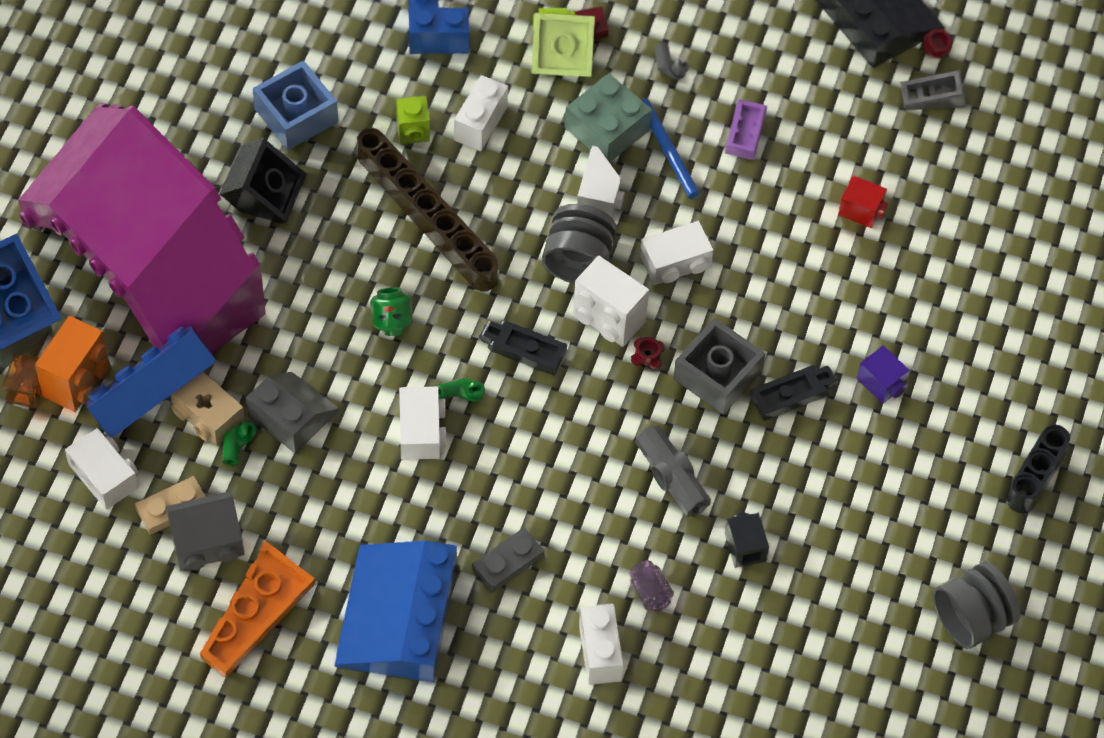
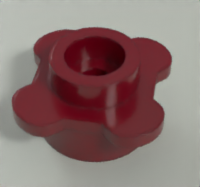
(650, 345)

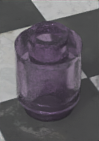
(651, 586)

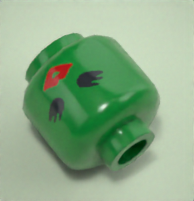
(391, 311)

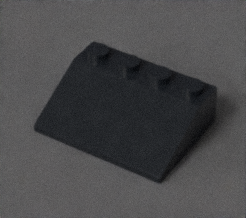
(882, 26)

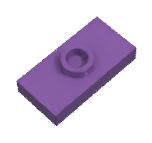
(746, 129)

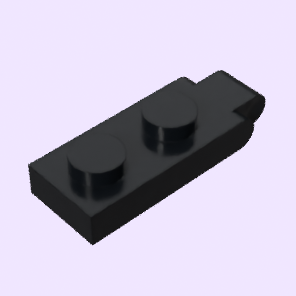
(524, 345)
(792, 391)

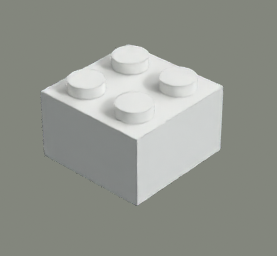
(610, 301)

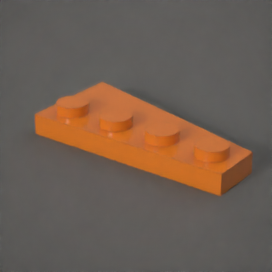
(263, 600)

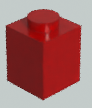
(863, 202)

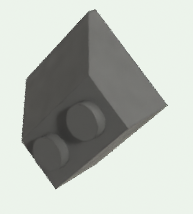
(289, 409)
(205, 531)

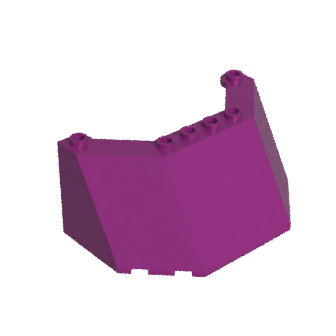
(148, 228)

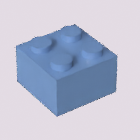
(295, 105)

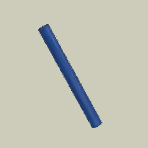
(672, 154)

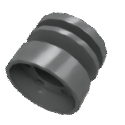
(576, 240)
(976, 605)

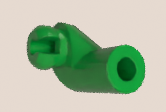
(462, 388)
(235, 440)

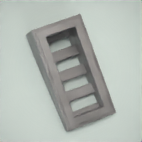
(934, 101)

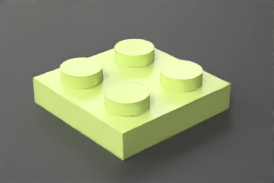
(562, 44)

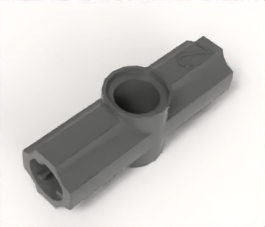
(673, 471)

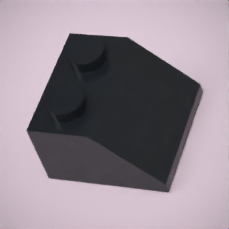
(263, 182)

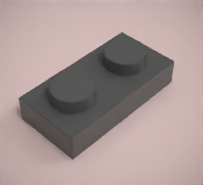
(508, 560)

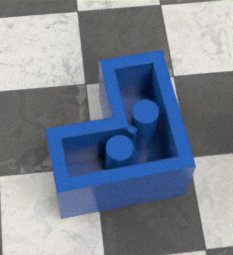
(437, 29)

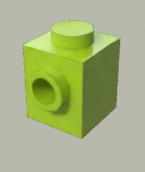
(413, 120)

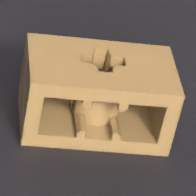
(207, 408)

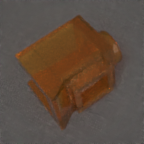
(22, 381)

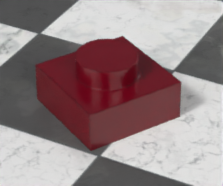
(600, 25)

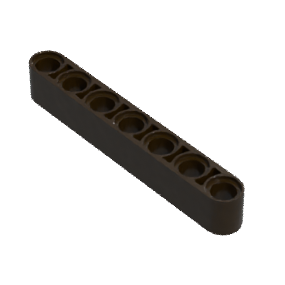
(429, 221)

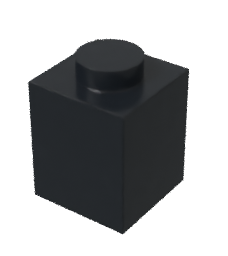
(746, 539)

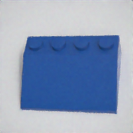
(23, 296)
(398, 609)

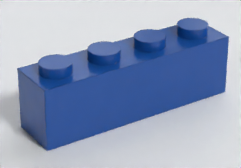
(149, 381)

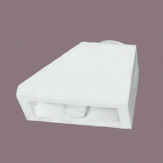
(600, 184)

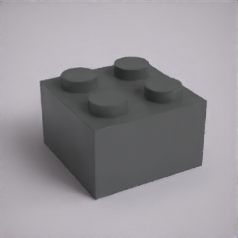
(719, 366)

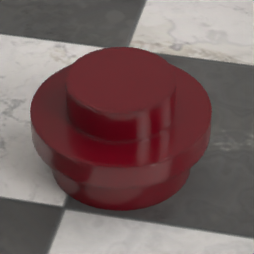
(937, 43)

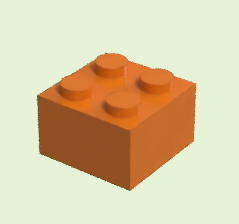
(72, 364)

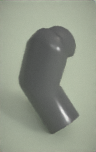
(673, 69)

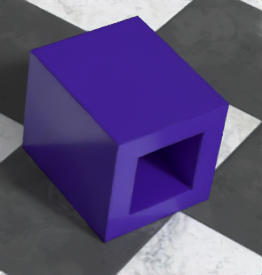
(883, 375)

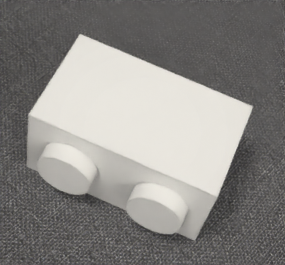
(481, 113)
(676, 253)
(420, 423)
(102, 468)
(600, 644)

